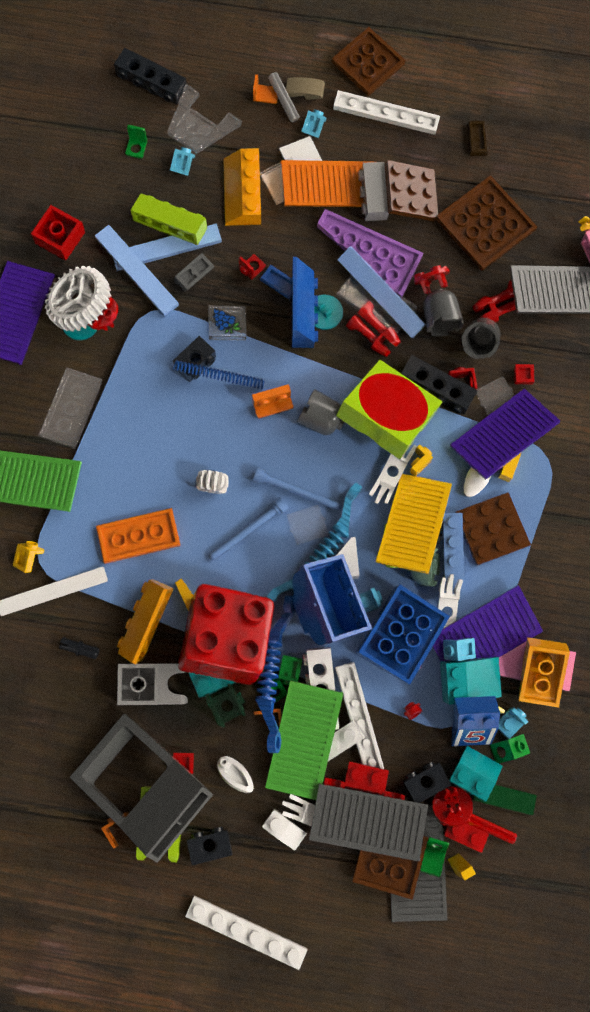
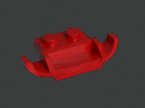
(365, 779)

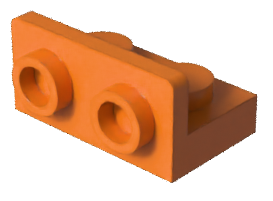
(272, 401)

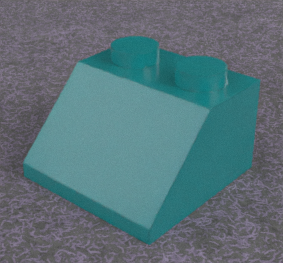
(476, 774)

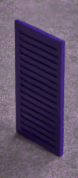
(21, 303)
(505, 433)
(494, 626)

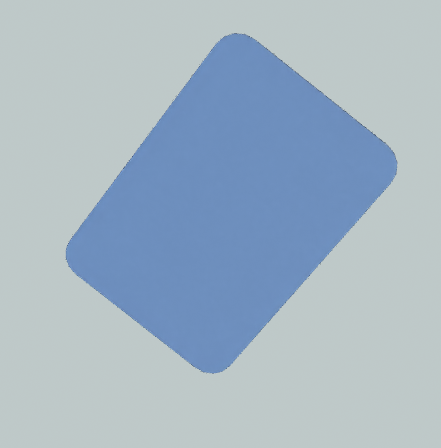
(162, 430)

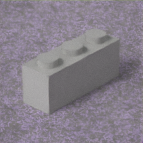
(373, 191)

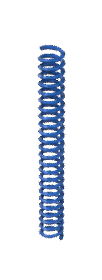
(219, 372)

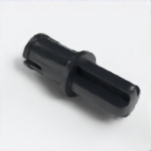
(79, 648)

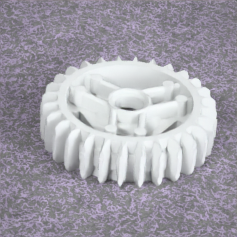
(86, 307)

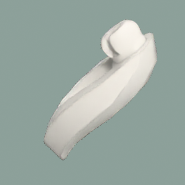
(474, 483)
(235, 774)

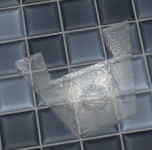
(193, 128)

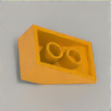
(543, 672)

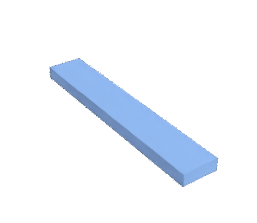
(172, 246)
(136, 270)
(381, 292)

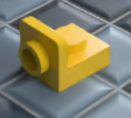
(419, 464)
(25, 555)

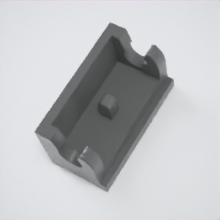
(193, 272)

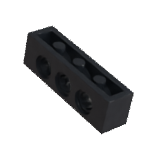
(146, 68)
(448, 384)

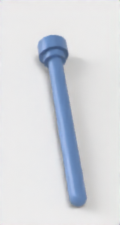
(262, 477)
(278, 507)

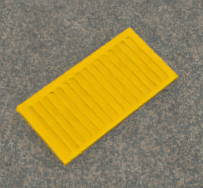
(414, 523)

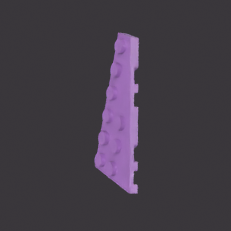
(387, 257)

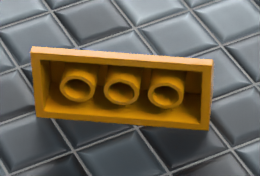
(242, 188)
(145, 621)

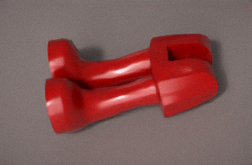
(491, 302)
(357, 324)

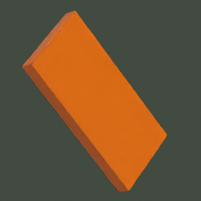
(138, 536)

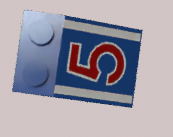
(475, 721)

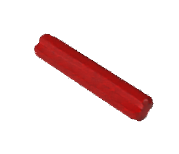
(492, 829)

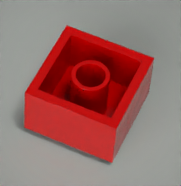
(58, 232)

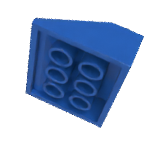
(303, 305)
(402, 634)

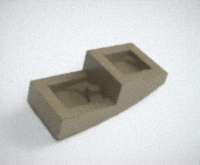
(306, 87)

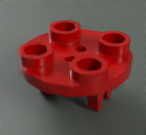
(437, 273)
(107, 318)
(454, 815)

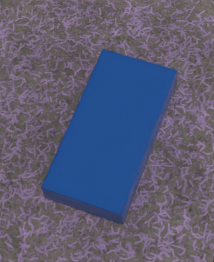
(278, 281)

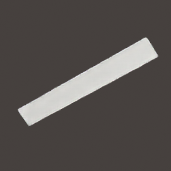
(52, 591)

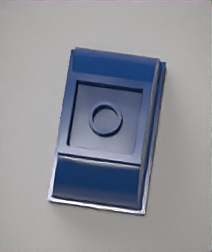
(328, 601)

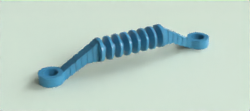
(341, 529)

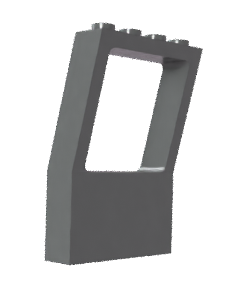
(166, 806)

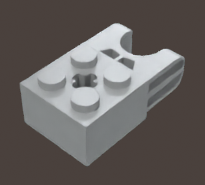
(155, 684)

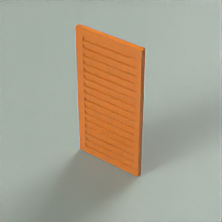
(321, 183)

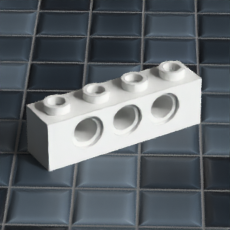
(324, 657)

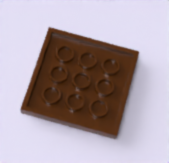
(486, 223)

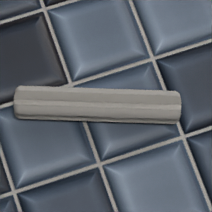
(283, 97)

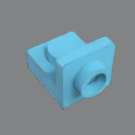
(314, 123)
(182, 161)
(371, 600)
(459, 649)
(512, 722)

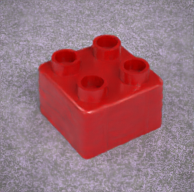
(226, 634)

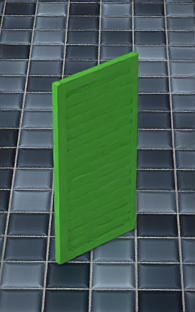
(38, 480)
(306, 740)

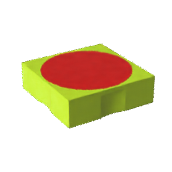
(389, 408)

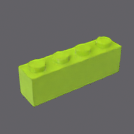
(169, 219)

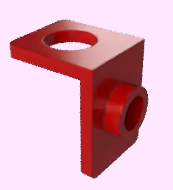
(247, 269)
(461, 372)

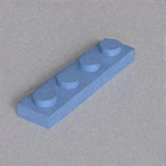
(453, 547)

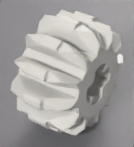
(212, 482)

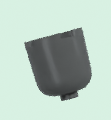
(442, 313)
(481, 338)
(321, 414)

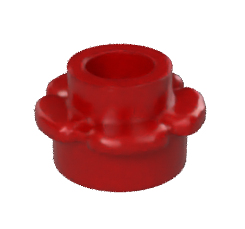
(412, 710)

